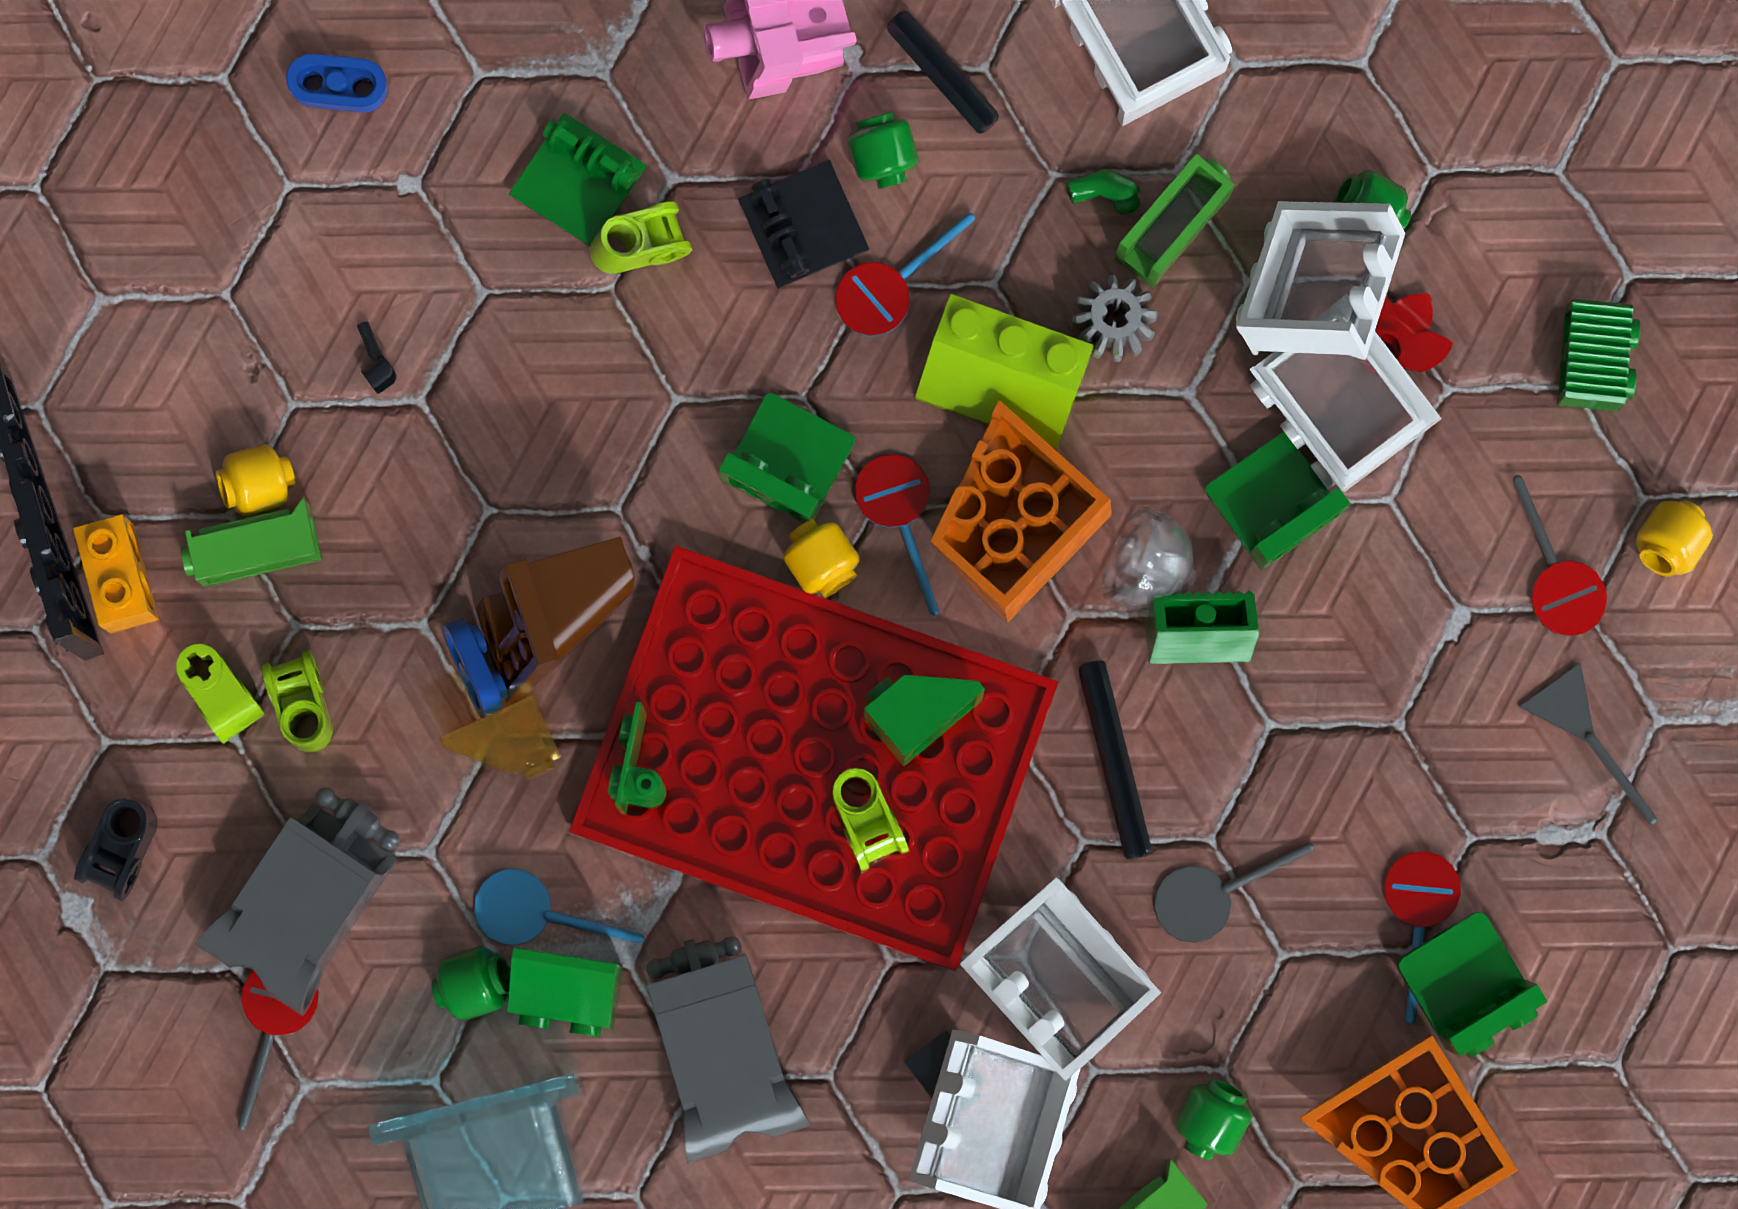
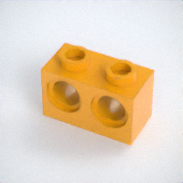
(116, 574)

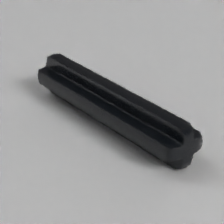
(942, 71)

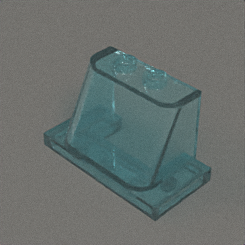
(492, 1149)

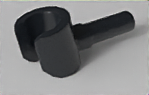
(379, 372)

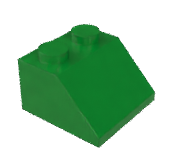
(918, 710)
(563, 990)

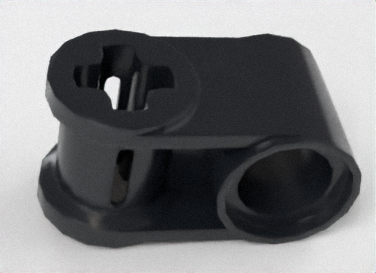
(116, 850)

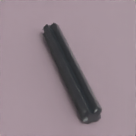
(1115, 759)

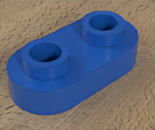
(339, 83)
(467, 649)

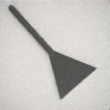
(1567, 707)

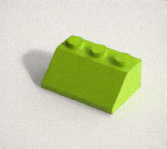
(995, 357)

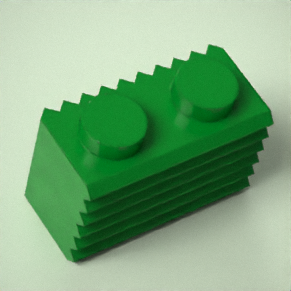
(1597, 355)
(1202, 628)

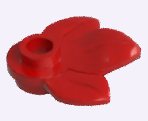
(1406, 332)

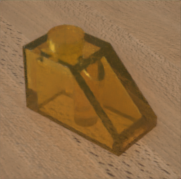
(508, 741)

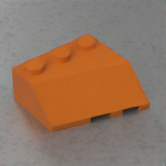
(1016, 515)
(1415, 1130)

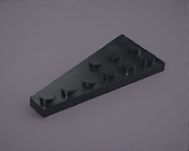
(42, 532)

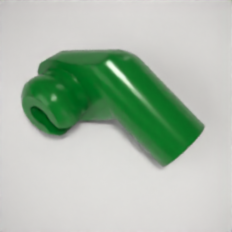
(1106, 184)

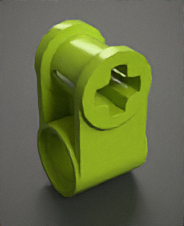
(649, 236)
(298, 691)
(222, 697)
(868, 821)

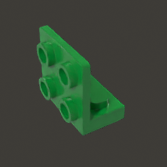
(787, 458)
(1274, 500)

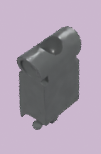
(304, 898)
(720, 1048)

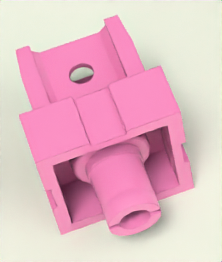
(779, 40)

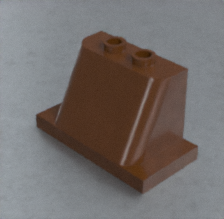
(551, 610)

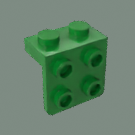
(1469, 985)

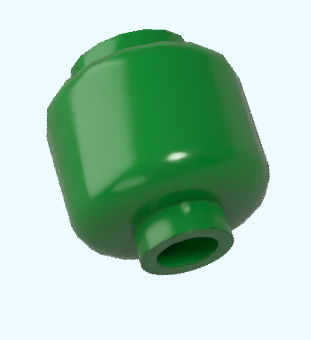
(883, 149)
(1375, 188)
(471, 983)
(1214, 1119)

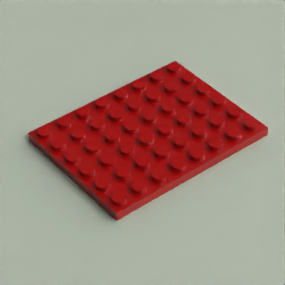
(758, 715)

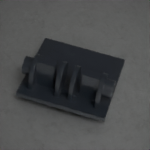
(803, 223)

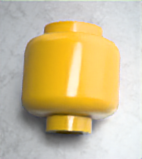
(254, 480)
(1673, 538)
(821, 558)

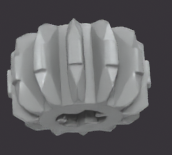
(1122, 300)

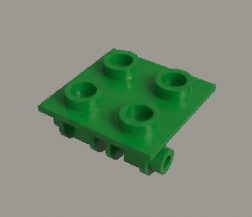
(577, 178)
(631, 783)

